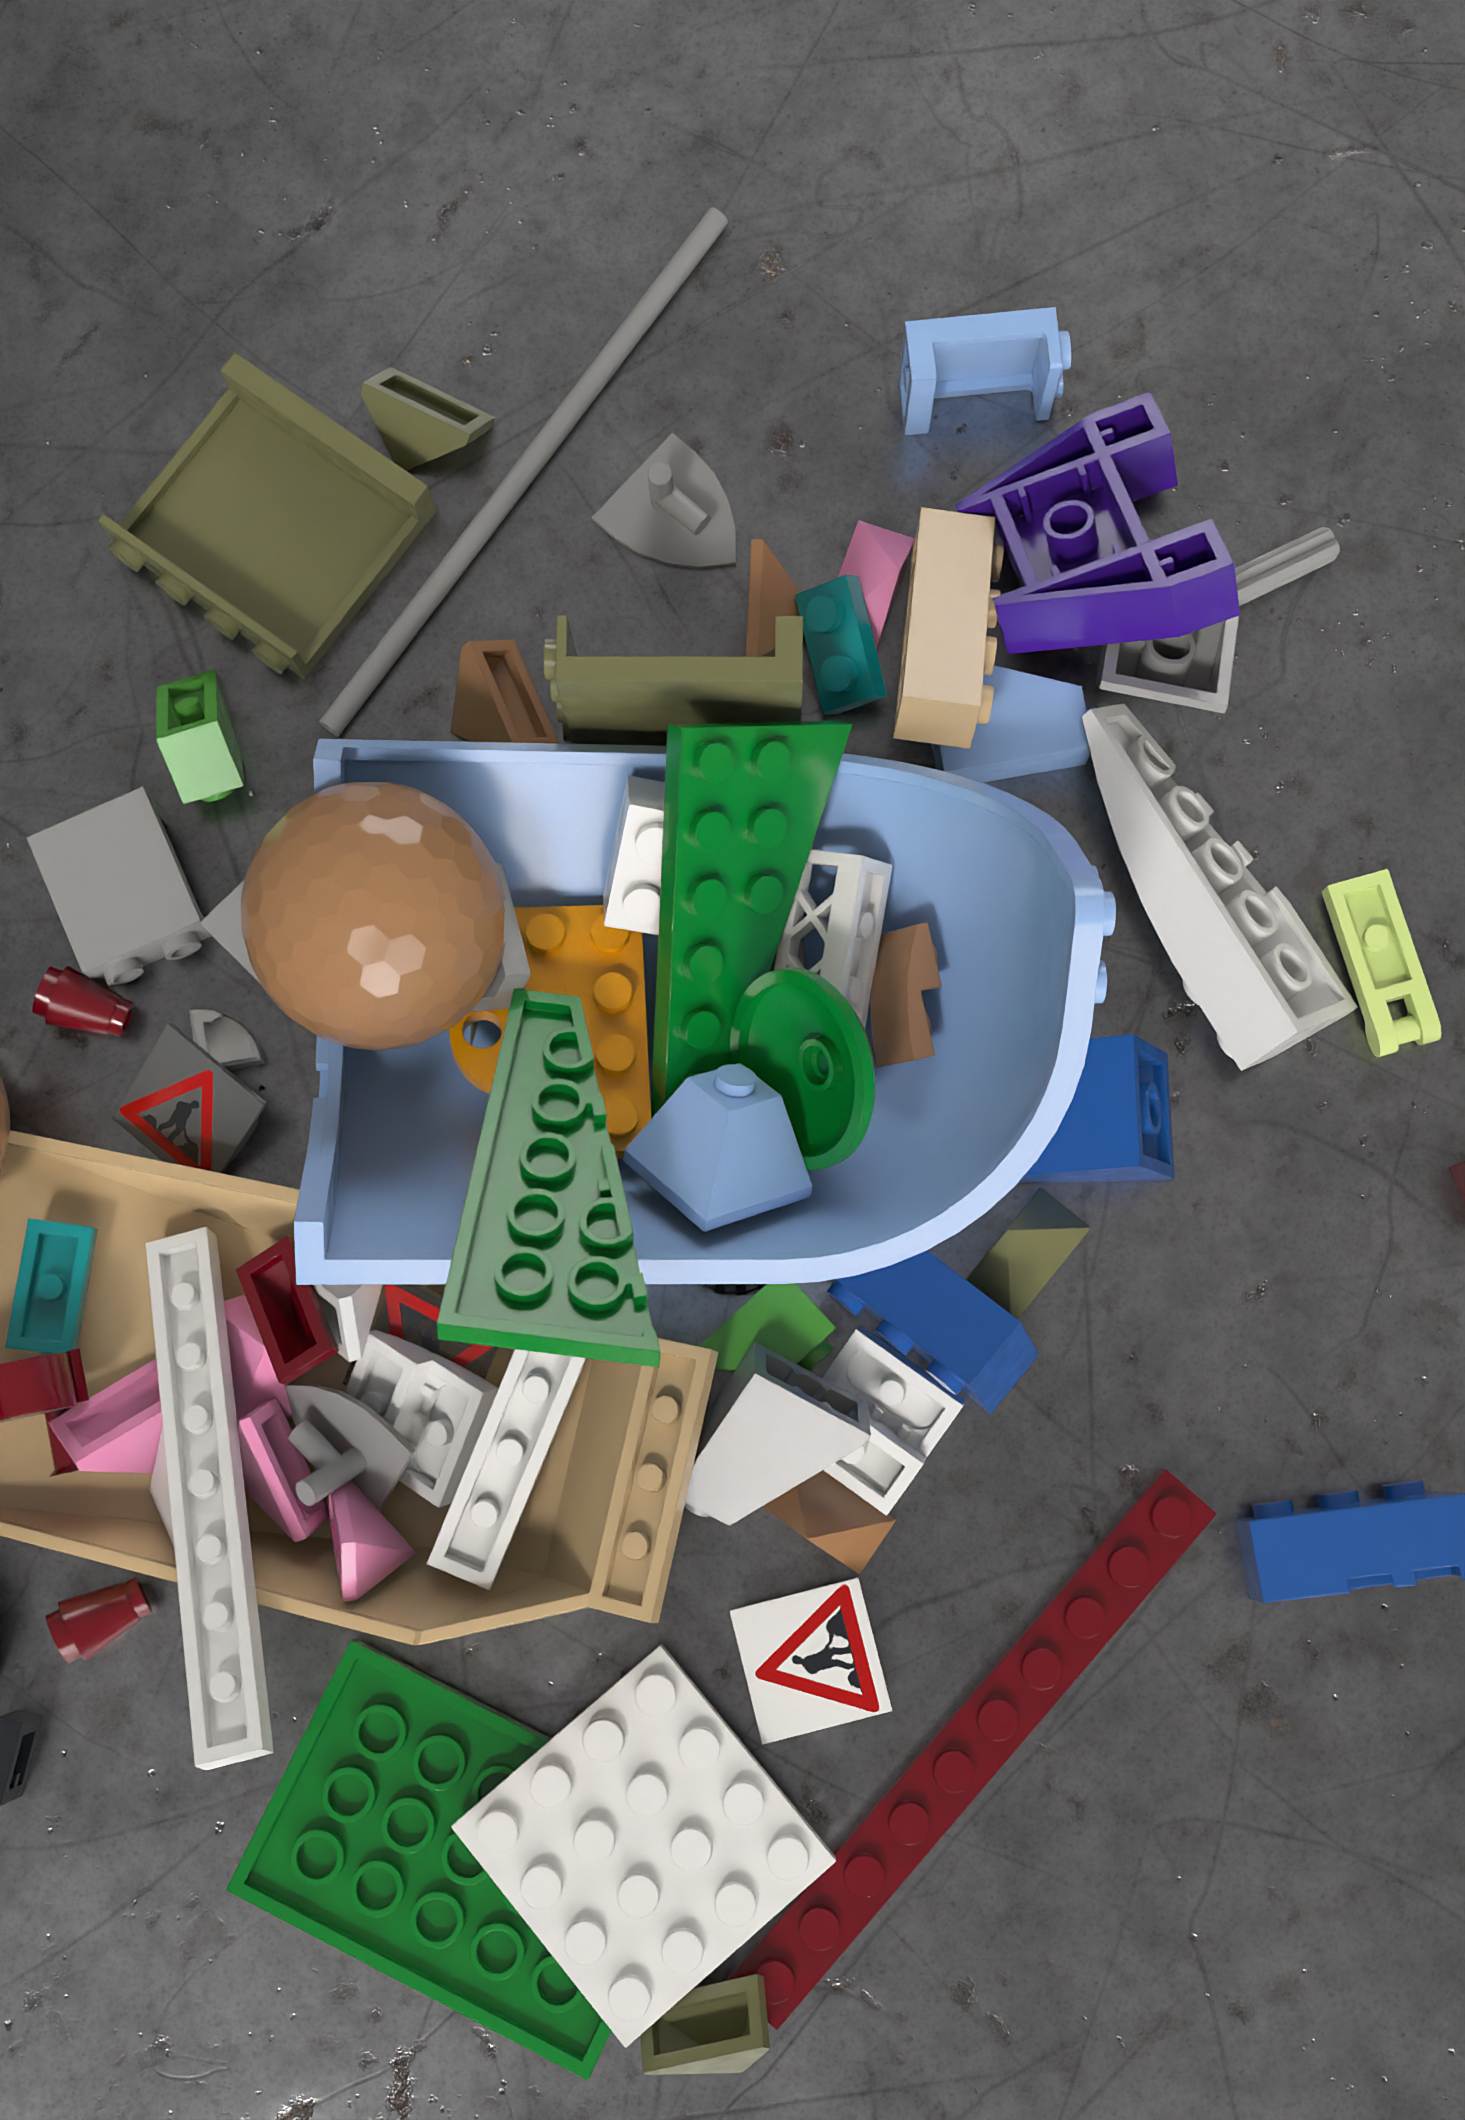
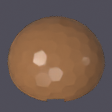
(373, 915)

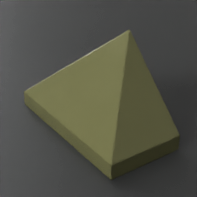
(419, 419)
(1028, 1253)
(710, 2030)

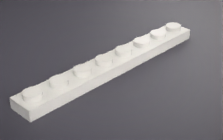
(208, 1503)

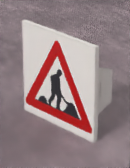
(810, 1660)

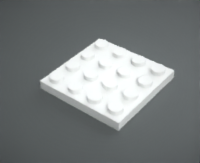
(643, 1844)

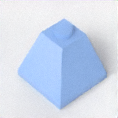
(722, 1149)

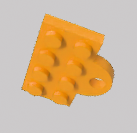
(604, 966)

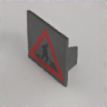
(188, 1105)

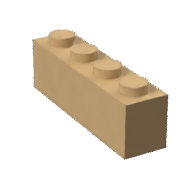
(947, 629)

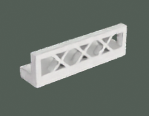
(852, 928)
(505, 1465)

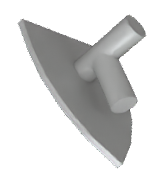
(673, 511)
(344, 1444)

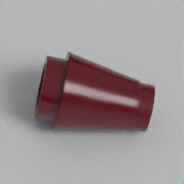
(81, 1003)
(96, 1618)

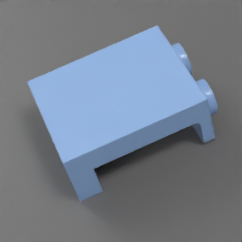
(981, 357)

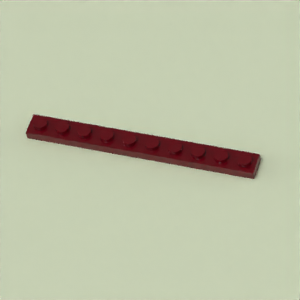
(974, 1743)

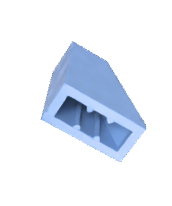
(1030, 730)

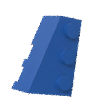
(945, 1321)
(1352, 1542)

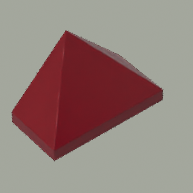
(286, 1313)

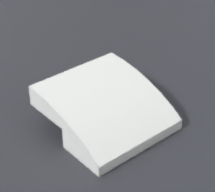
(429, 1404)
(905, 1417)

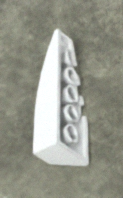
(1228, 938)

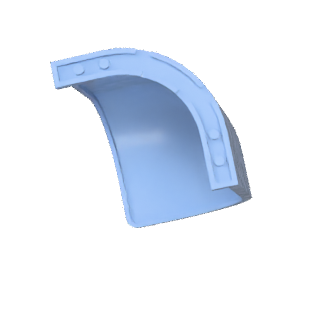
(948, 1133)

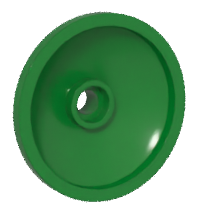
(814, 1054)

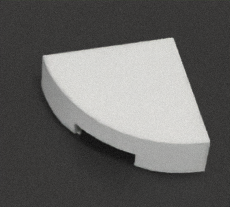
(225, 1039)

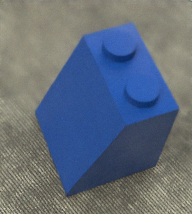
(1116, 1119)

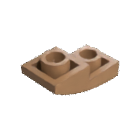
(897, 1012)

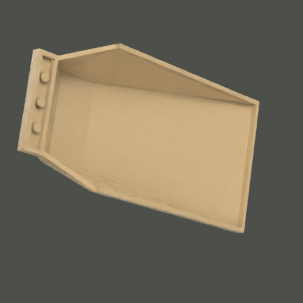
(592, 1528)

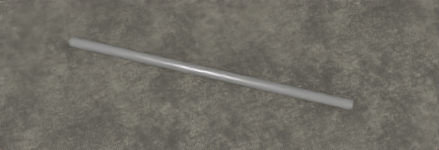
(523, 473)

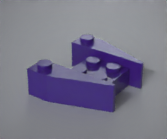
(1083, 550)

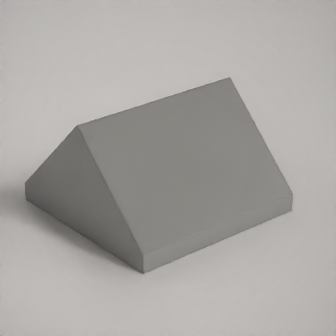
(1175, 670)

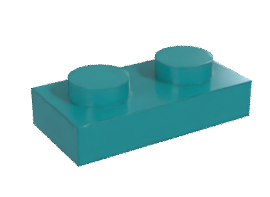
(841, 644)
(51, 1287)

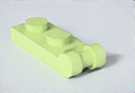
(1381, 961)

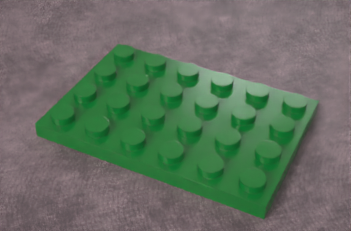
(370, 1863)

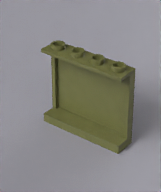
(273, 521)
(638, 696)

